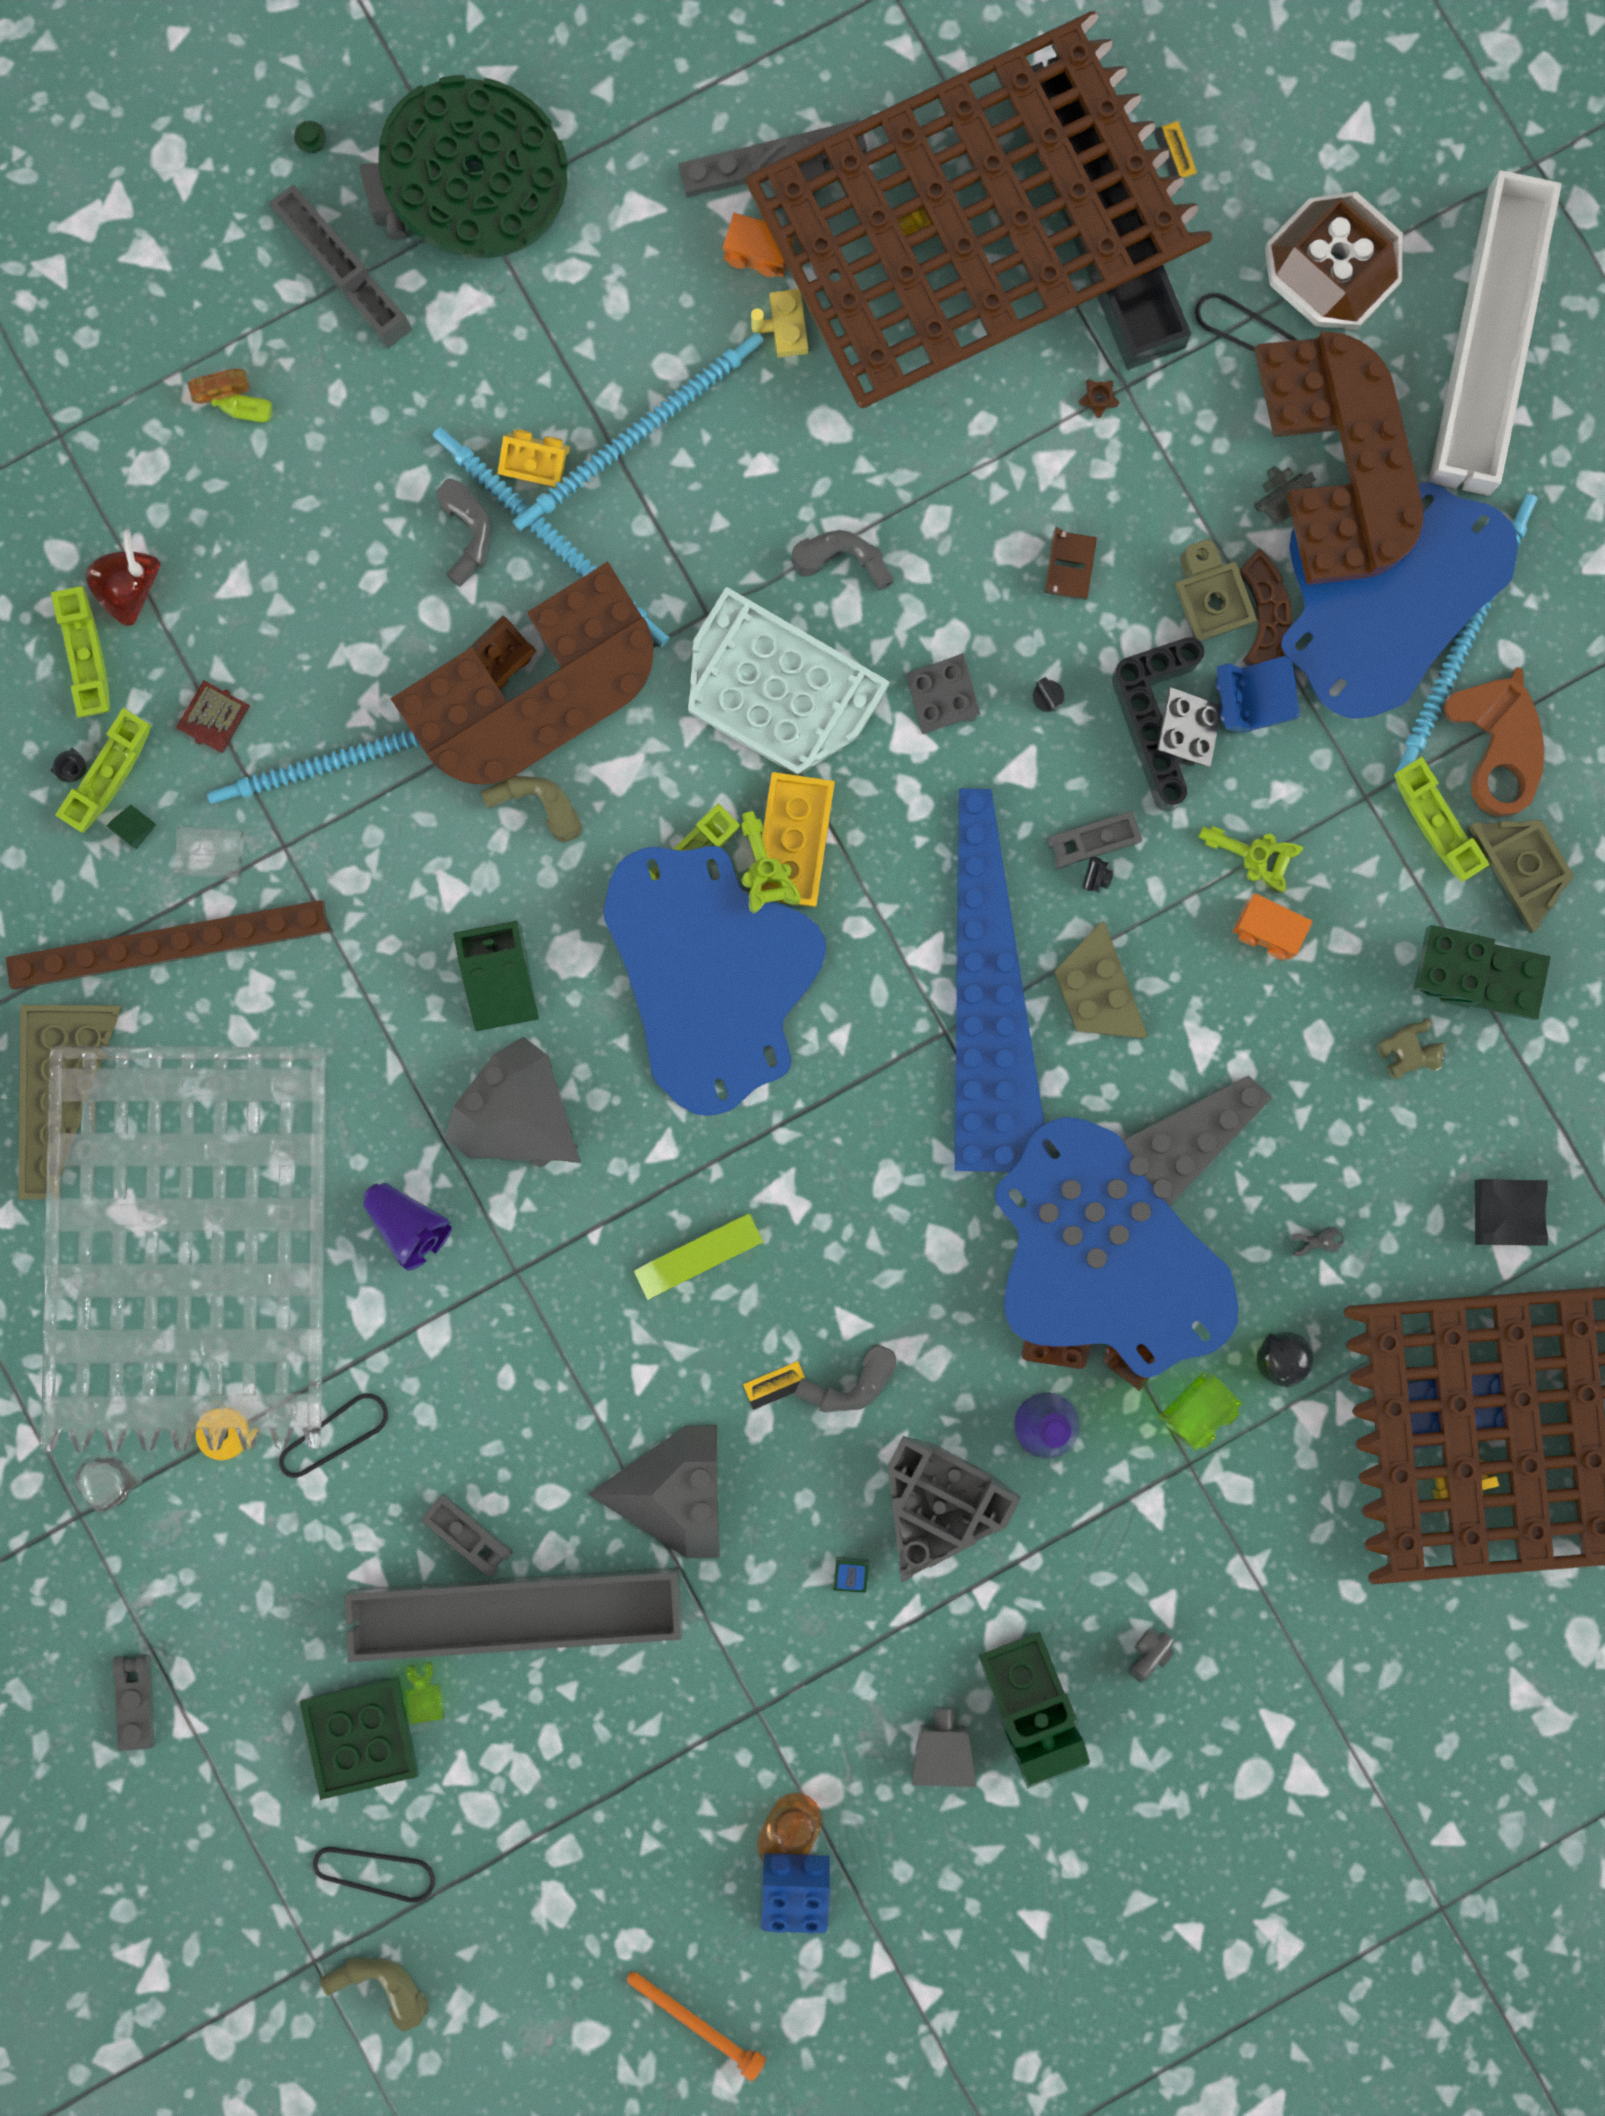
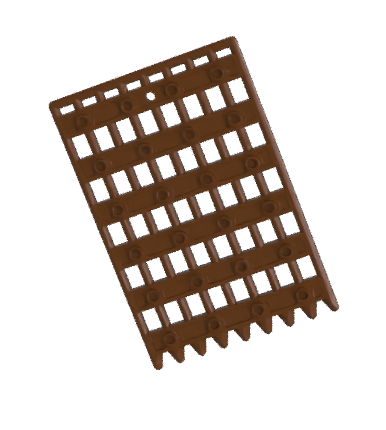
(950, 222)
(1459, 1436)

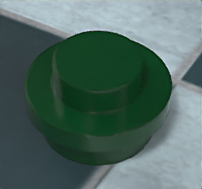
(310, 136)

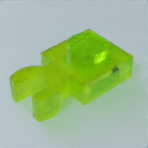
(425, 1699)

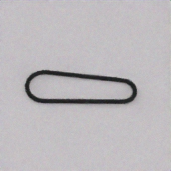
(1244, 309)
(343, 1449)
(371, 1889)

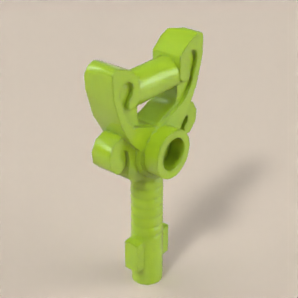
(1256, 855)
(765, 870)

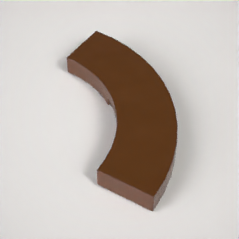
(1272, 607)

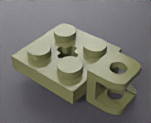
(1208, 579)

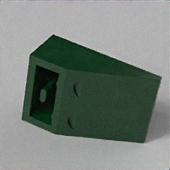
(496, 975)

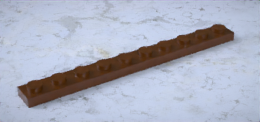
(167, 945)

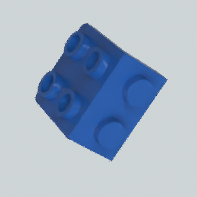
(1257, 694)
(795, 1893)

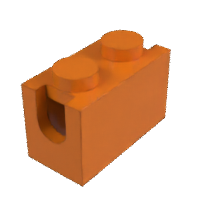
(752, 246)
(1272, 927)

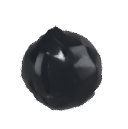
(1285, 1359)

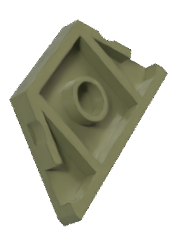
(1525, 865)
(1098, 989)

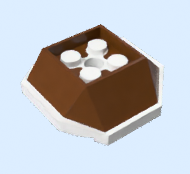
(1330, 289)

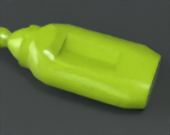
(245, 407)

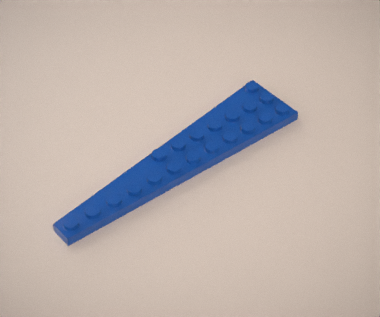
(995, 1062)

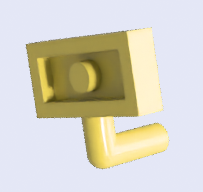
(786, 323)

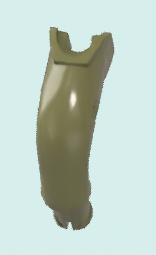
(562, 816)
(406, 2002)

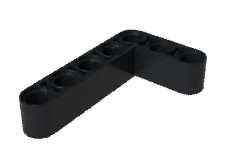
(1151, 717)

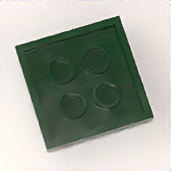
(359, 1738)

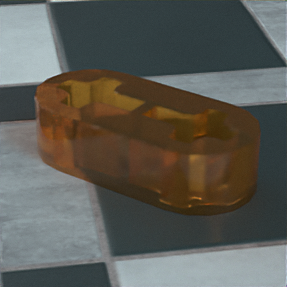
(218, 385)

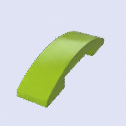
(83, 651)
(107, 772)
(1437, 820)
(711, 830)
(698, 1256)

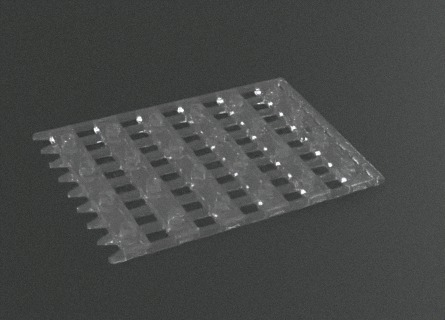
(184, 1280)

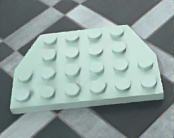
(777, 686)

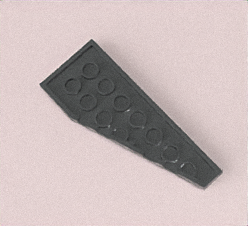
(1170, 1156)

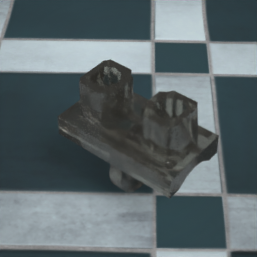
(1274, 502)

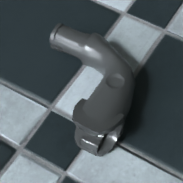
(459, 502)
(813, 553)
(878, 1368)

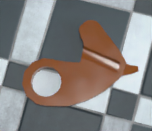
(1516, 739)

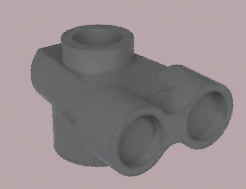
(1154, 1651)

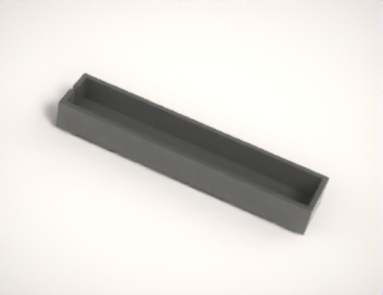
(514, 1614)

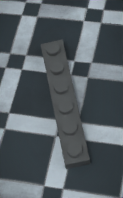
(733, 166)

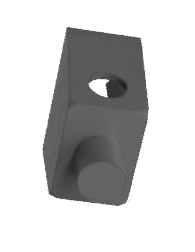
(379, 205)
(943, 1753)

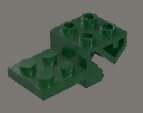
(1481, 974)
(1034, 1710)

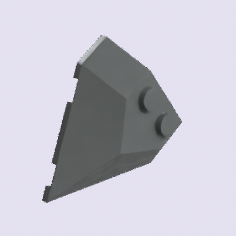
(513, 1110)
(672, 1492)
(942, 1504)

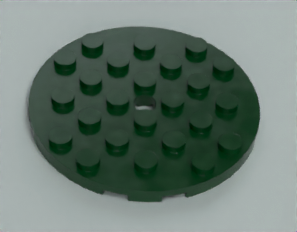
(479, 212)

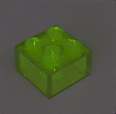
(1201, 1411)

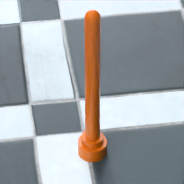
(748, 2062)

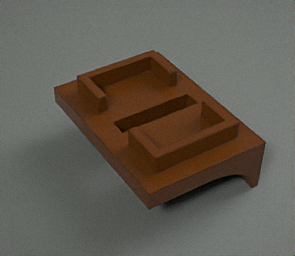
(1071, 549)

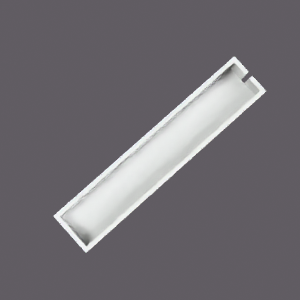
(1495, 333)

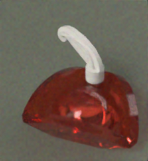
(122, 581)

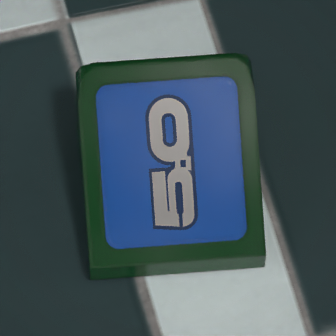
(851, 1574)

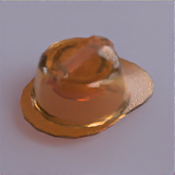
(790, 1826)

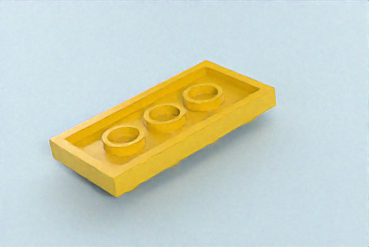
(798, 830)

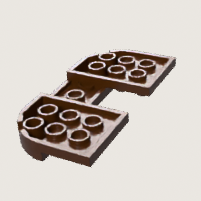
(1347, 389)
(603, 666)

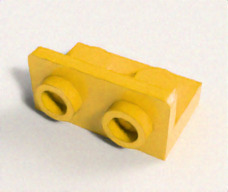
(533, 458)

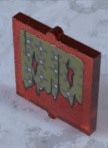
(213, 716)

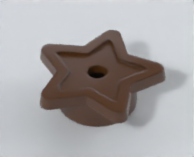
(1095, 389)

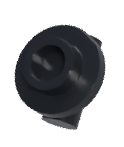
(1048, 695)
(69, 766)
(1097, 875)

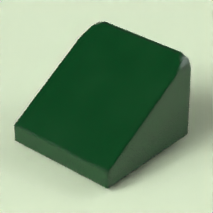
(131, 826)

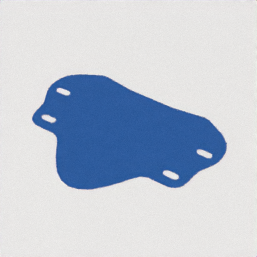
(1394, 625)
(709, 973)
(1148, 1285)

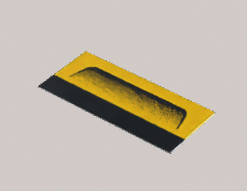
(1180, 159)
(774, 1385)

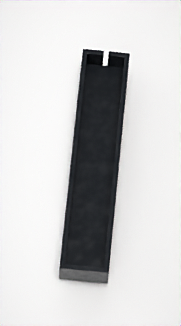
(1145, 309)

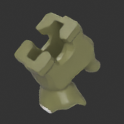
(1408, 1052)

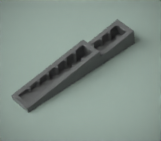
(341, 266)

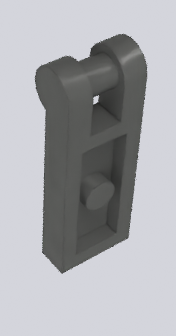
(1095, 839)
(466, 1535)
(134, 1703)

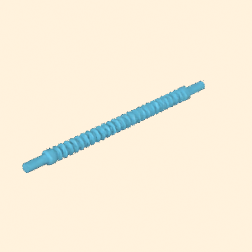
(730, 360)
(465, 457)
(1417, 742)
(247, 786)

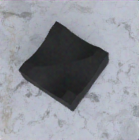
(1510, 1212)

